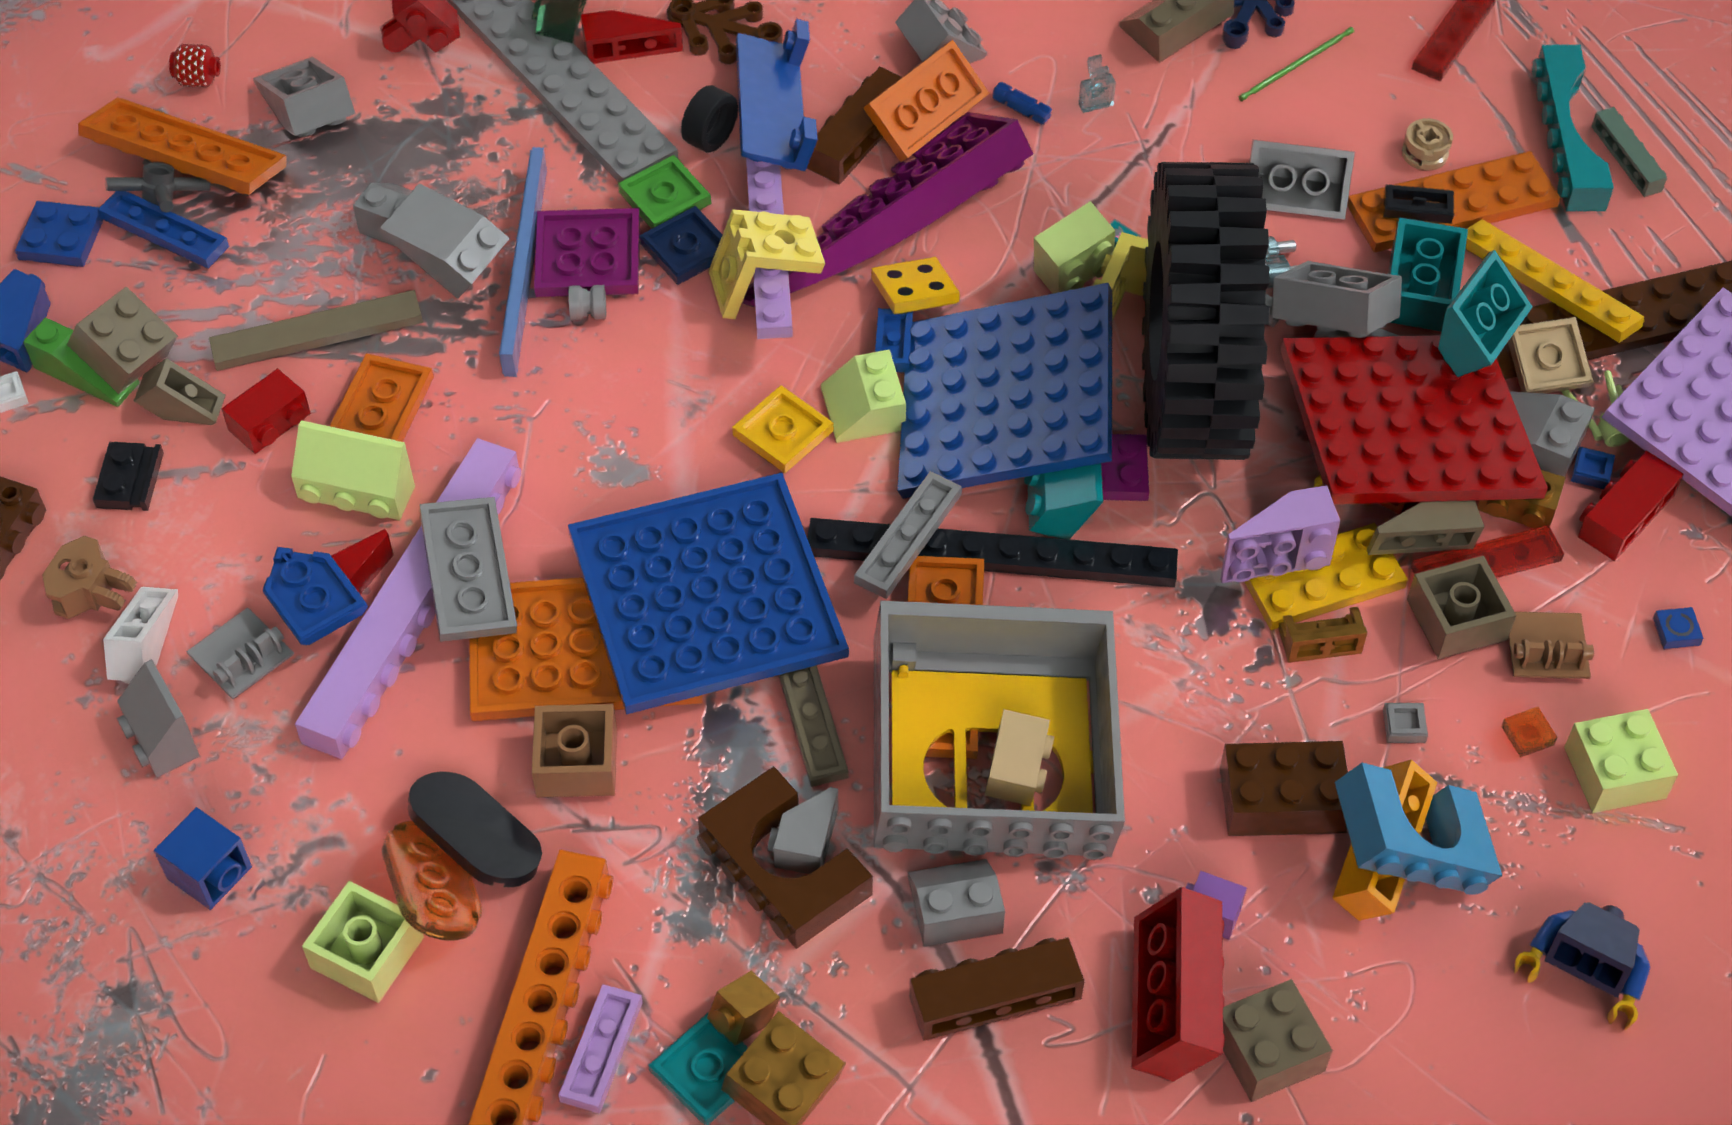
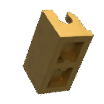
(1323, 637)

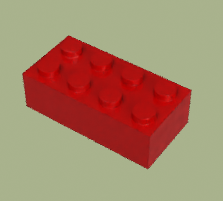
(1178, 985)

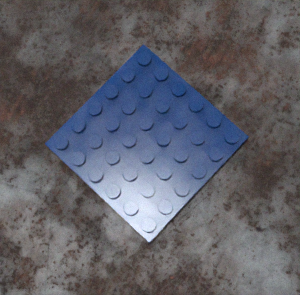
(1009, 390)
(706, 592)

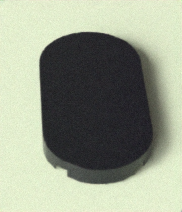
(474, 829)

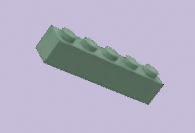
(1629, 152)

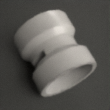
(587, 302)

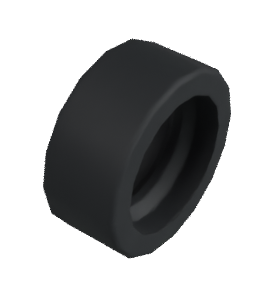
(709, 118)

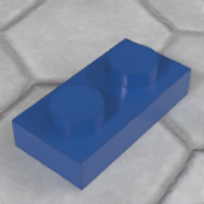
(895, 334)

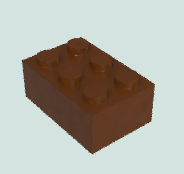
(1283, 788)

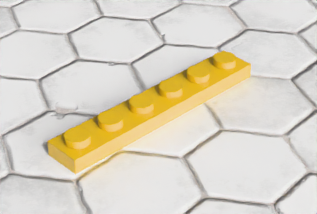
(1555, 282)

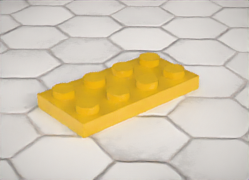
(1347, 581)

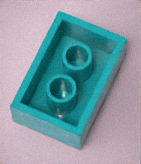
(1431, 270)

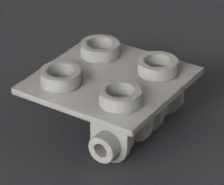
(240, 652)

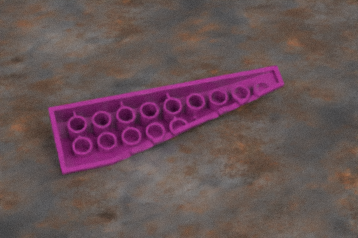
(944, 175)

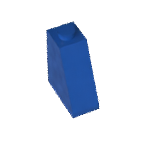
(21, 310)

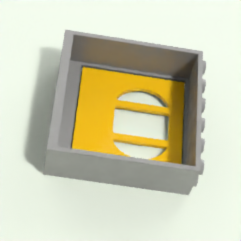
(957, 675)

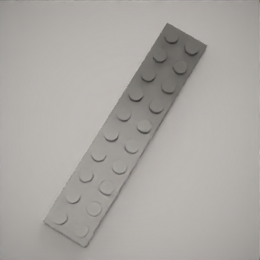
(569, 87)

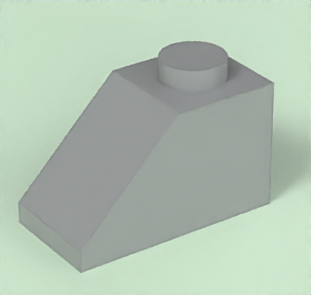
(805, 833)

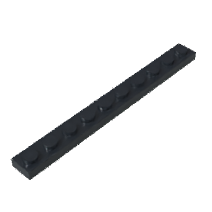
(1010, 553)

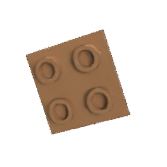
(1549, 646)

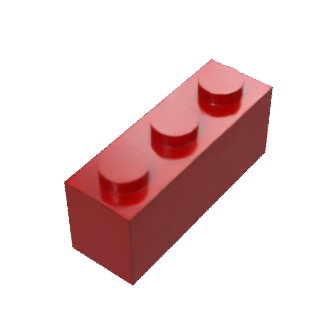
(1629, 505)

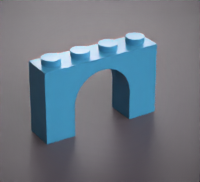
(1388, 844)

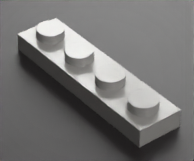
(907, 535)

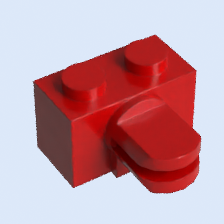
(424, 20)

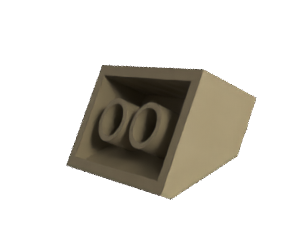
(1171, 24)

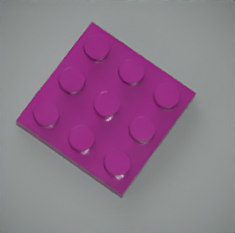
(587, 251)

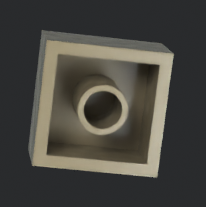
(122, 340)
(1461, 607)
(1273, 1040)

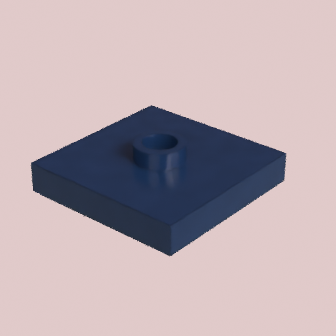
(683, 244)

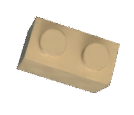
(1018, 758)

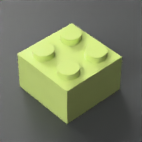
(1073, 249)
(1620, 760)
(362, 942)

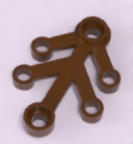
(691, 13)

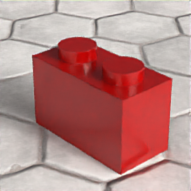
(266, 411)

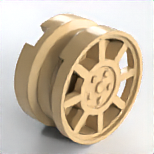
(1429, 142)

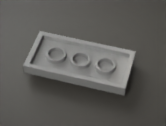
(467, 569)

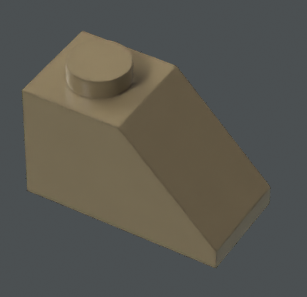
(178, 395)

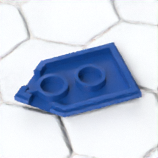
(311, 594)

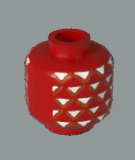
(194, 65)

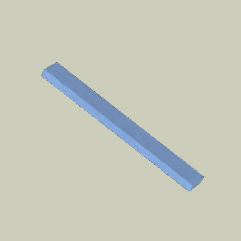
(523, 263)

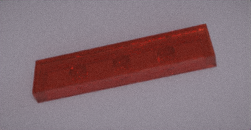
(1451, 37)
(1504, 554)

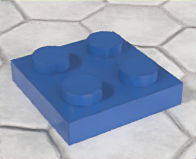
(59, 234)

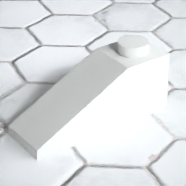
(139, 632)

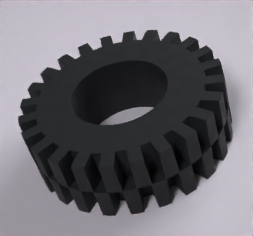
(1204, 310)

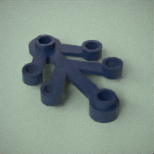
(1236, 30)

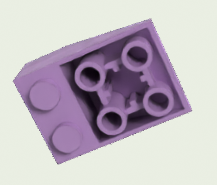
(1284, 537)

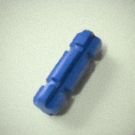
(1022, 103)

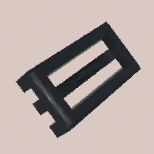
(1415, 205)

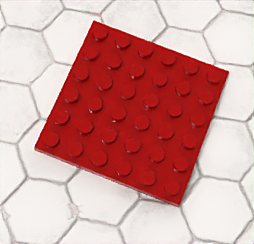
(1403, 427)

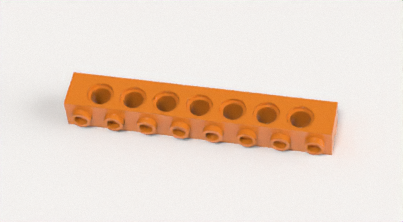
(571, 877)

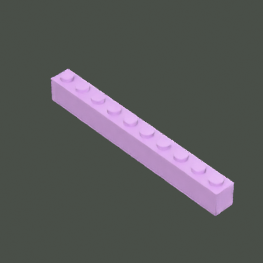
(395, 618)

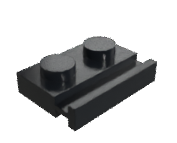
(128, 476)

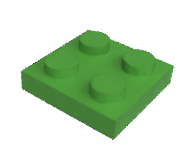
(664, 191)

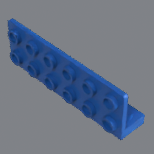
(772, 100)

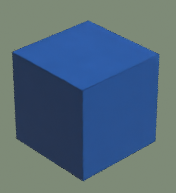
(203, 858)

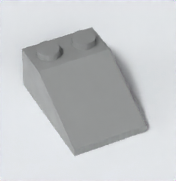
(306, 96)
(443, 238)
(1553, 427)

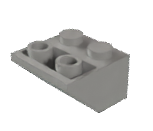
(932, 25)

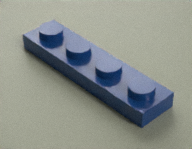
(163, 228)

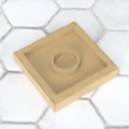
(1550, 356)

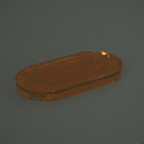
(429, 885)

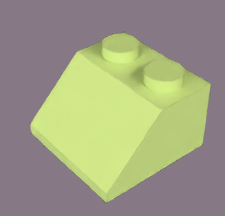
(865, 397)

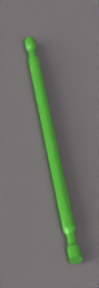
(1297, 63)

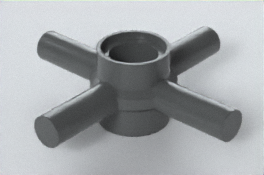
(157, 184)

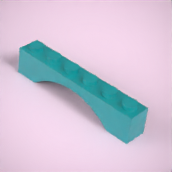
(1582, 174)

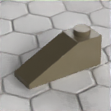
(1429, 528)

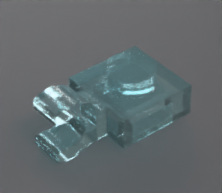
(1099, 89)

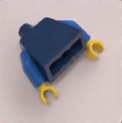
(1595, 948)

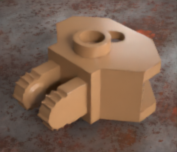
(85, 581)

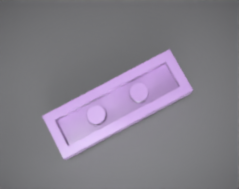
(600, 1049)

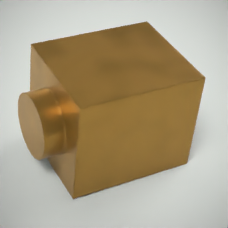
(743, 1007)

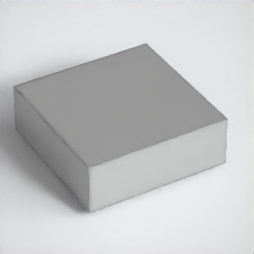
(1405, 723)

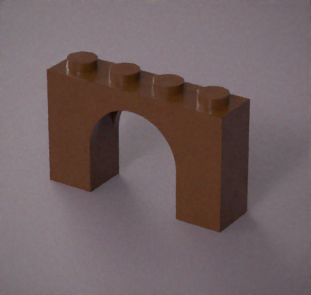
(797, 905)

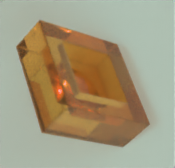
(1529, 731)

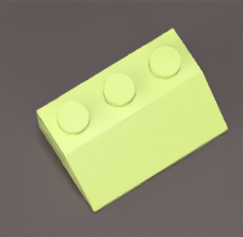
(352, 470)

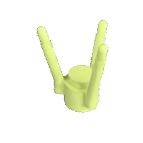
(1604, 430)

